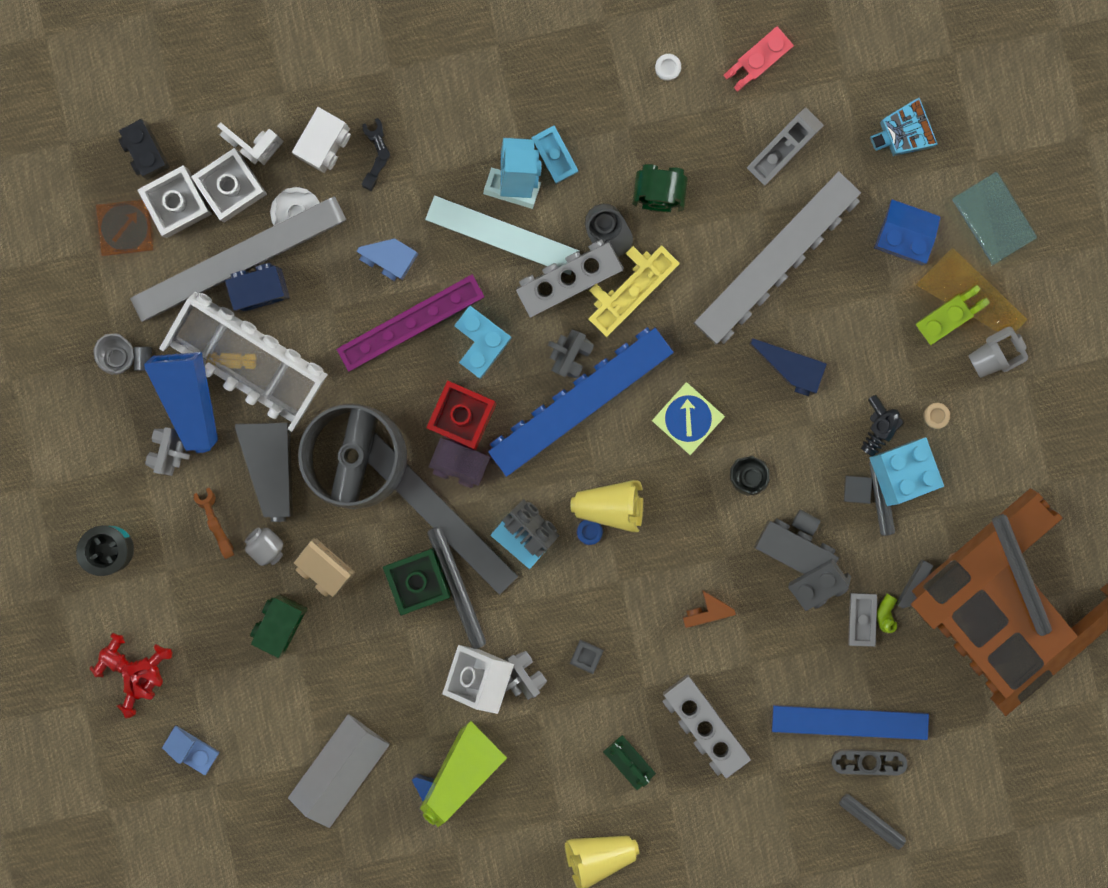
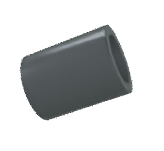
(141, 356)
(806, 522)

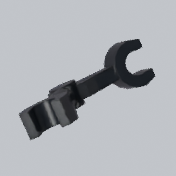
(383, 154)

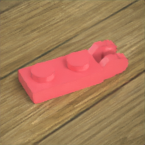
(760, 57)

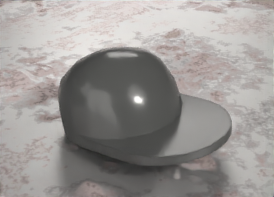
(608, 224)

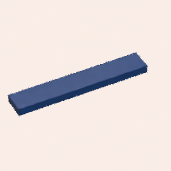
(850, 722)

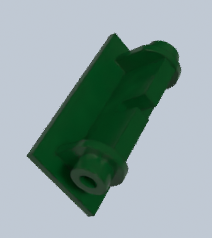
(629, 762)

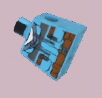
(905, 130)

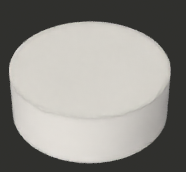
(668, 67)

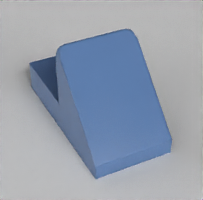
(190, 750)

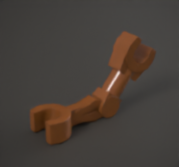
(214, 525)

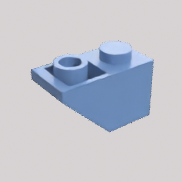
(390, 255)

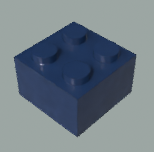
(257, 288)

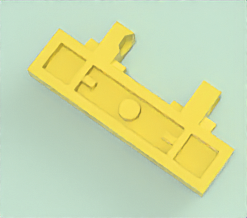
(647, 275)

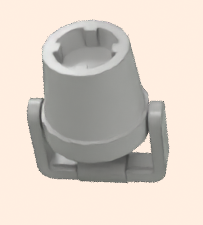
(990, 357)

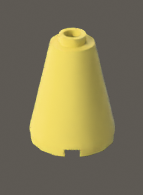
(611, 505)
(599, 857)

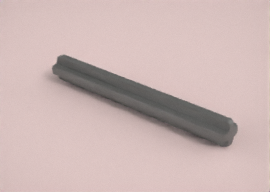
(1022, 574)
(456, 587)

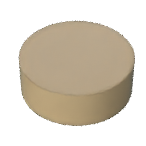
(936, 415)

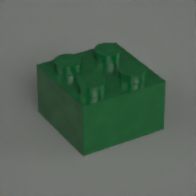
(416, 581)
(278, 625)

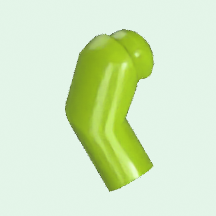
(884, 615)

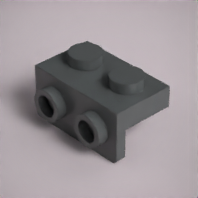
(819, 585)

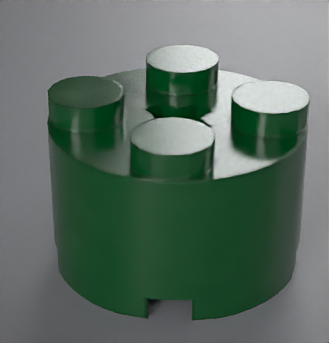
(660, 189)

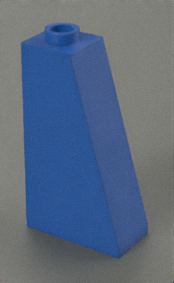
(186, 397)

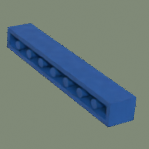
(581, 401)

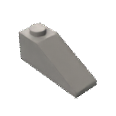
(785, 146)

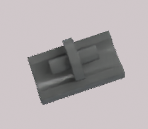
(565, 352)

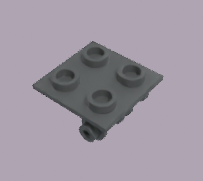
(542, 531)

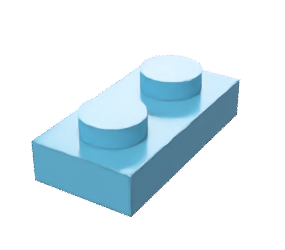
(555, 154)

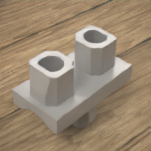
(169, 453)
(528, 685)

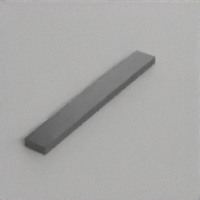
(439, 514)

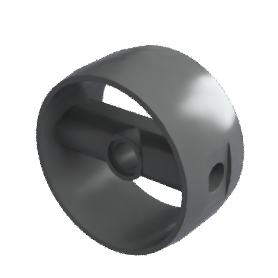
(350, 476)

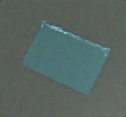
(994, 218)

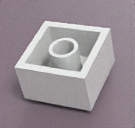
(322, 140)
(229, 185)
(174, 202)
(478, 679)

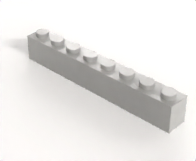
(777, 258)

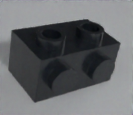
(144, 149)

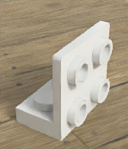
(265, 144)

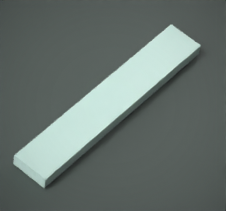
(498, 233)

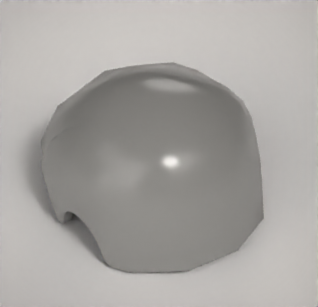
(113, 354)

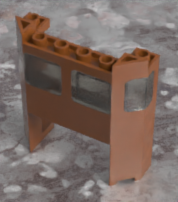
(984, 611)

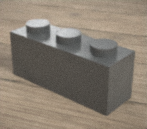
(791, 548)

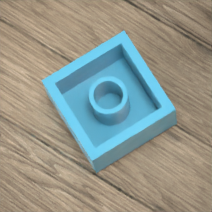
(906, 471)

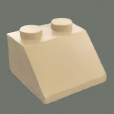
(323, 568)

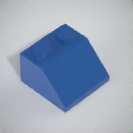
(908, 232)

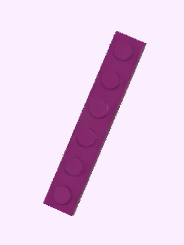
(410, 323)

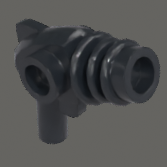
(884, 426)

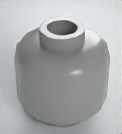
(264, 546)

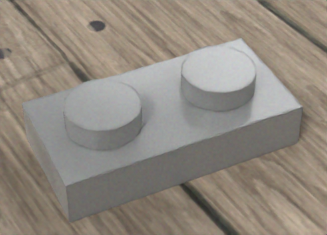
(862, 619)

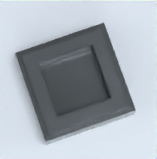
(857, 489)
(586, 656)

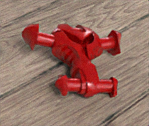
(138, 676)

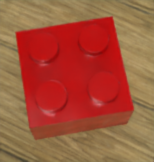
(461, 415)

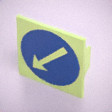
(688, 418)

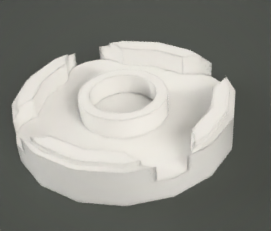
(290, 203)

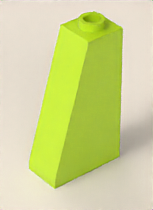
(461, 774)

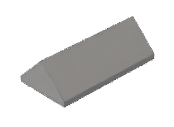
(338, 771)

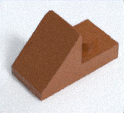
(715, 610)

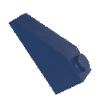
(794, 368)

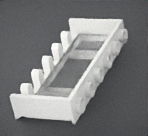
(246, 358)

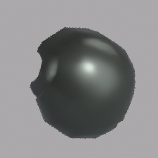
(749, 475)

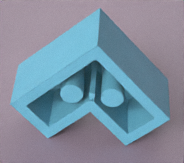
(519, 168)
(487, 338)

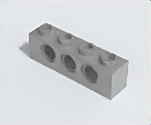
(536, 302)
(686, 690)

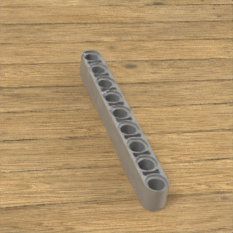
(238, 258)

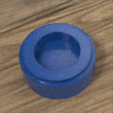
(589, 532)

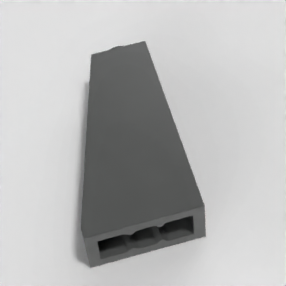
(269, 464)

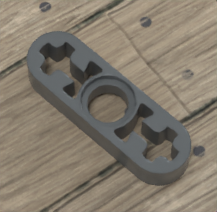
(888, 756)

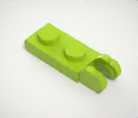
(950, 315)

